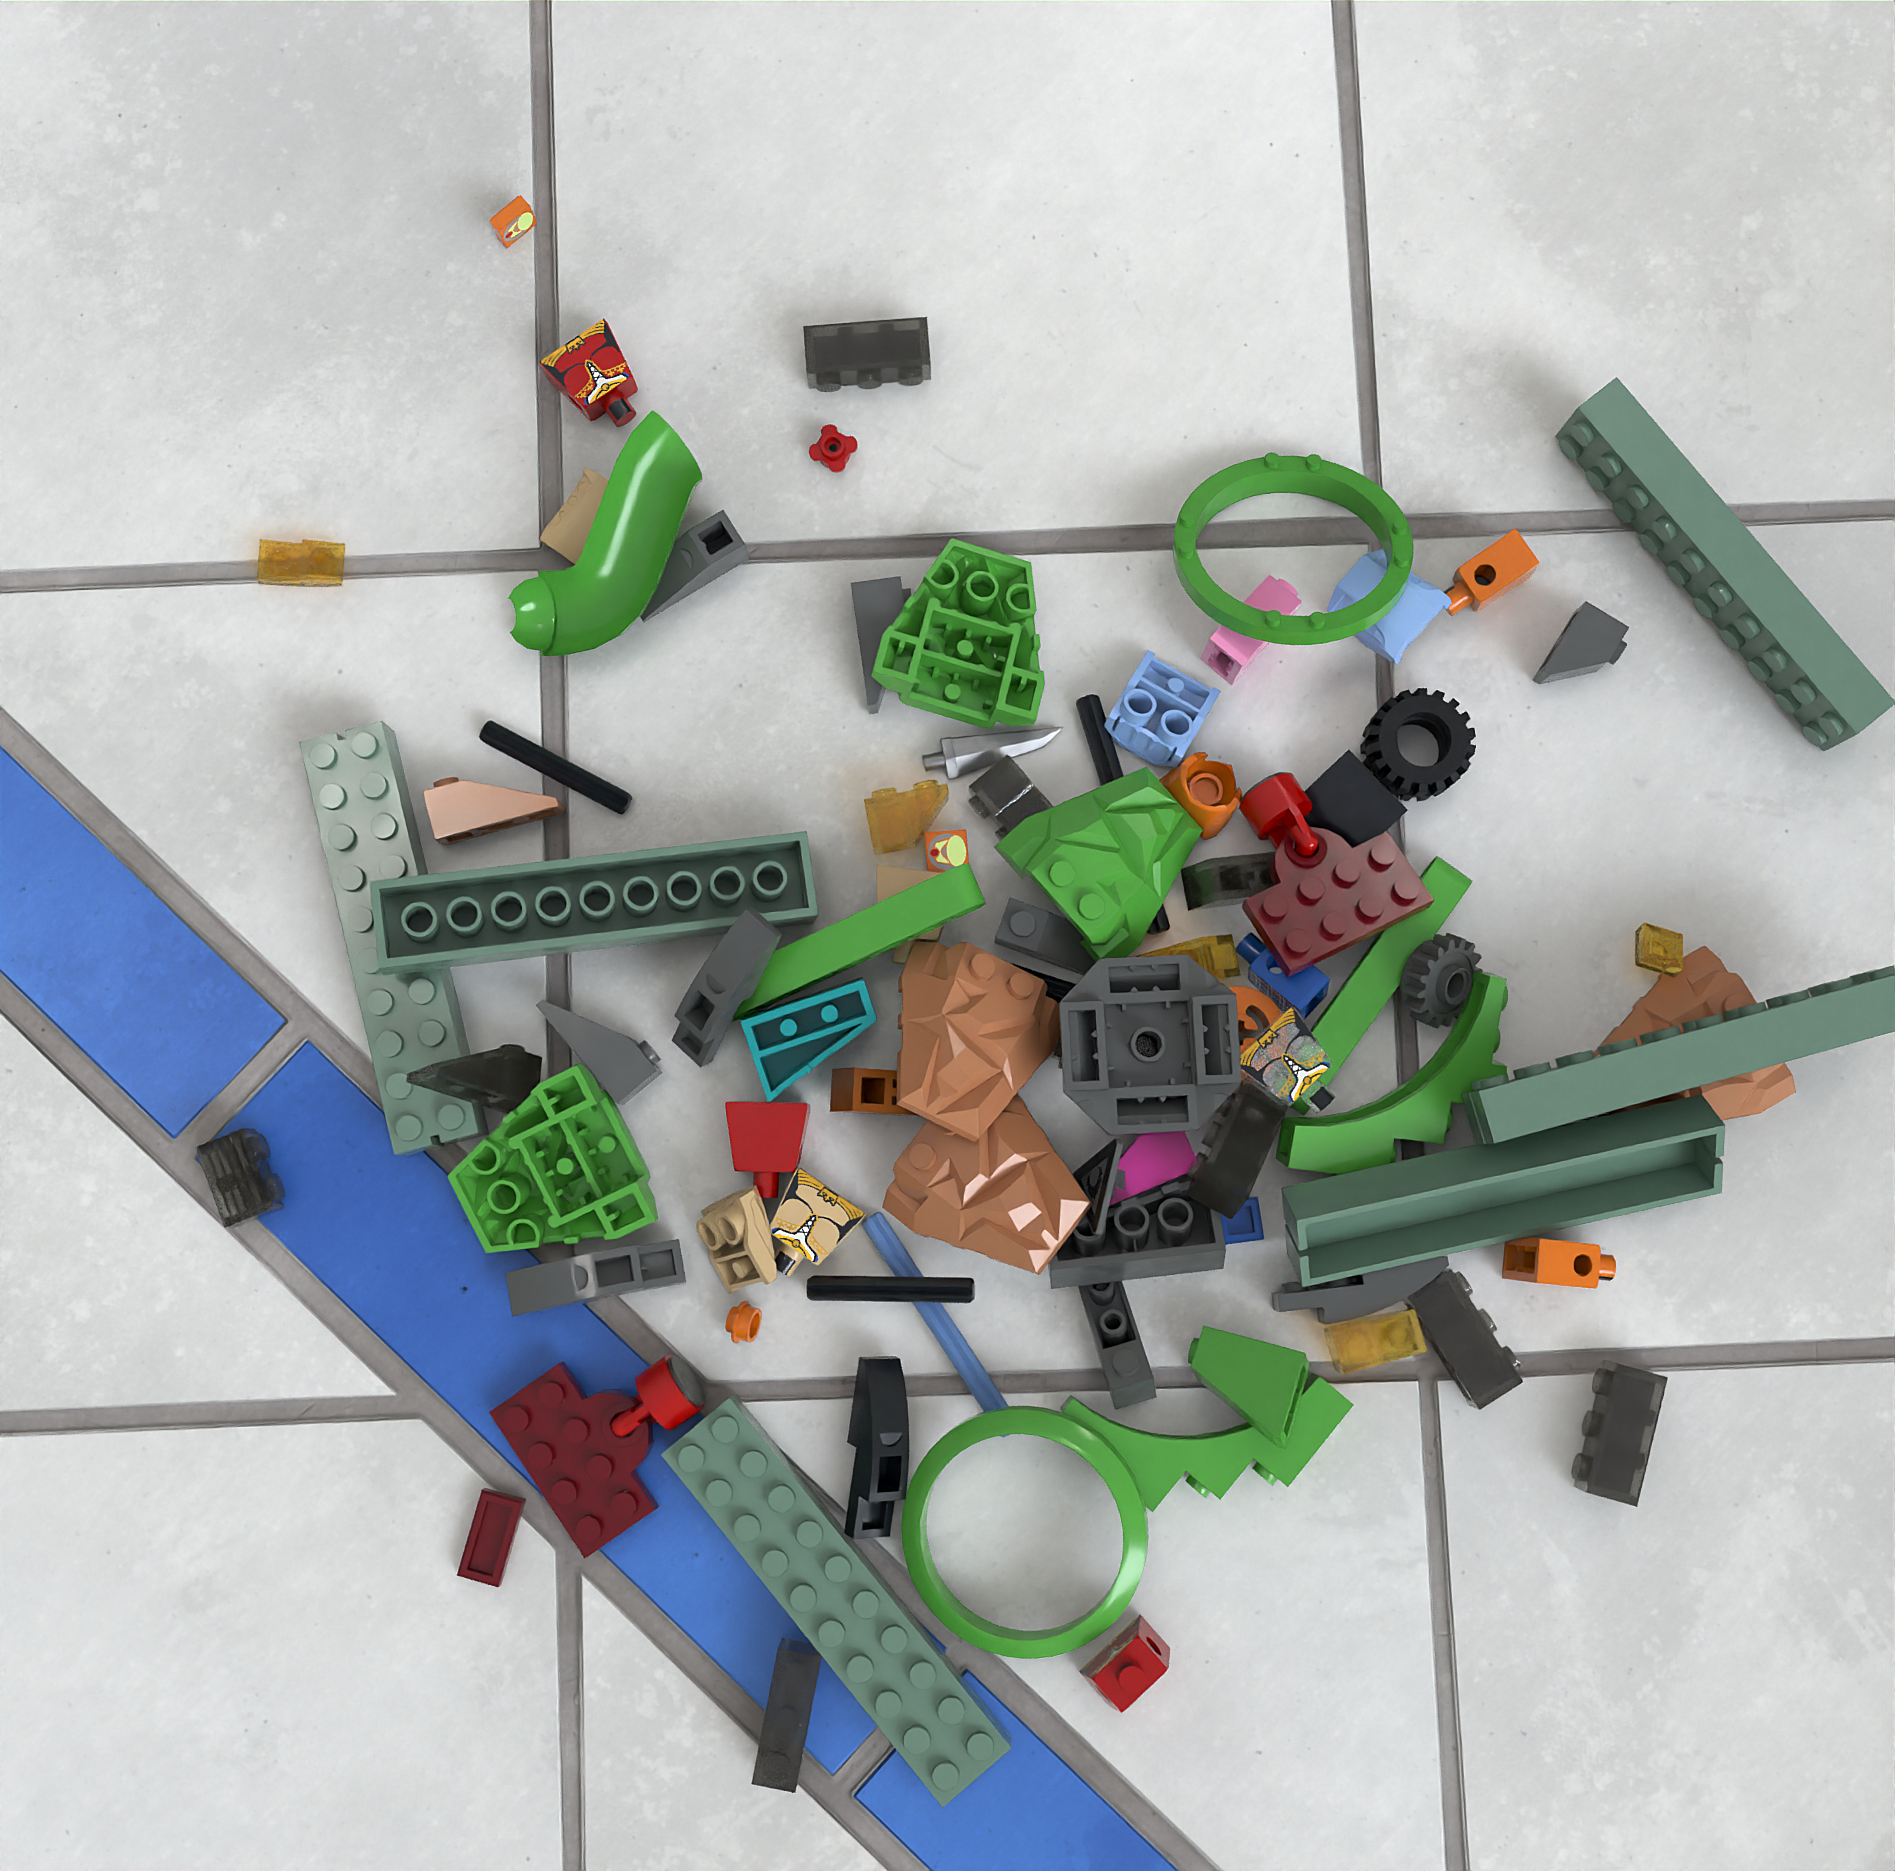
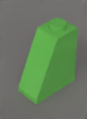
(1252, 1378)

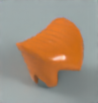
(1204, 791)

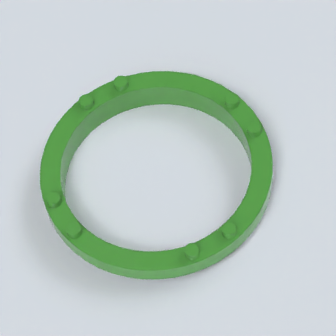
(1302, 476)
(1109, 1465)

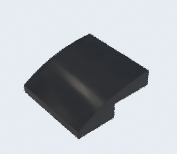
(1352, 802)

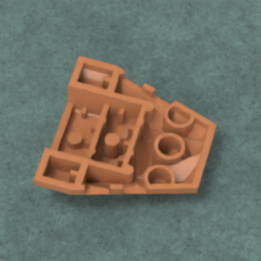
(1694, 993)
(969, 1034)
(991, 1195)

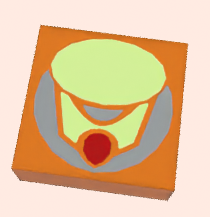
(513, 221)
(946, 850)

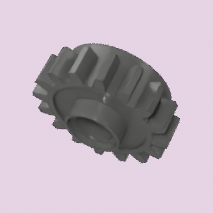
(1439, 979)

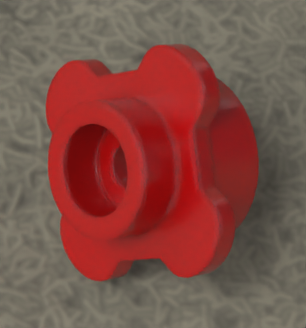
(833, 460)

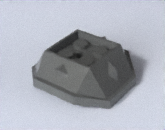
(1195, 1036)

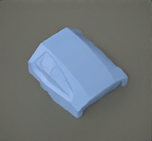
(1405, 620)
(1159, 712)

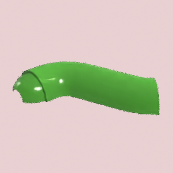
(623, 552)

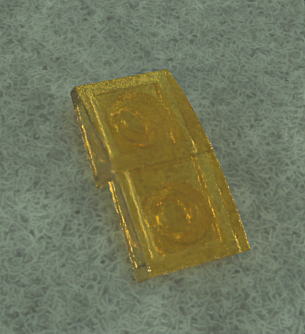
(301, 564)

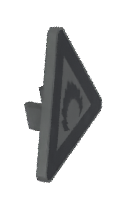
(1098, 1180)

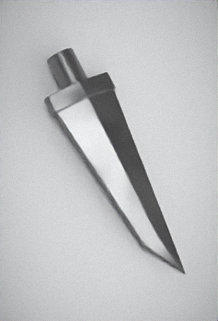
(976, 752)

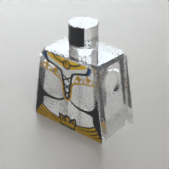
(1287, 1063)

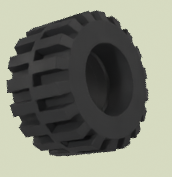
(1441, 721)

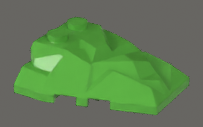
(967, 640)
(1106, 858)
(556, 1171)

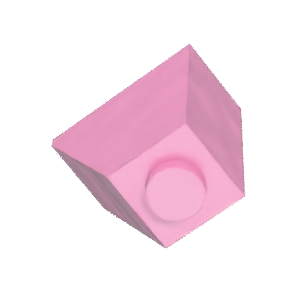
(1232, 652)

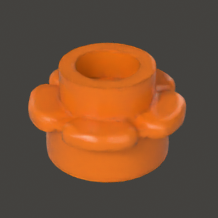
(743, 1322)

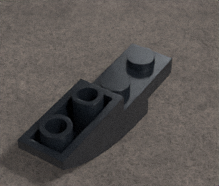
(882, 1447)

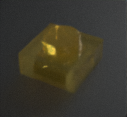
(1659, 949)

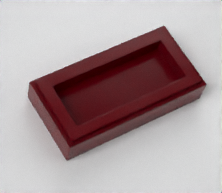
(491, 1537)

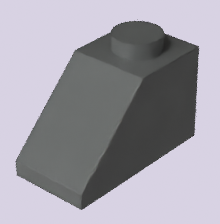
(1584, 645)

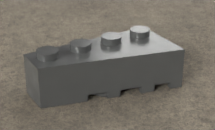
(1143, 1240)

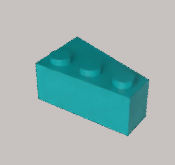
(805, 1031)

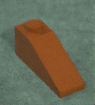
(866, 1092)

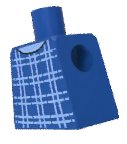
(1302, 990)

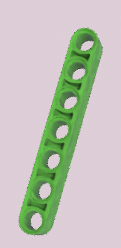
(865, 936)
(1381, 970)

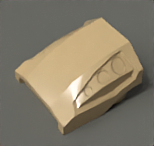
(574, 520)
(739, 1239)

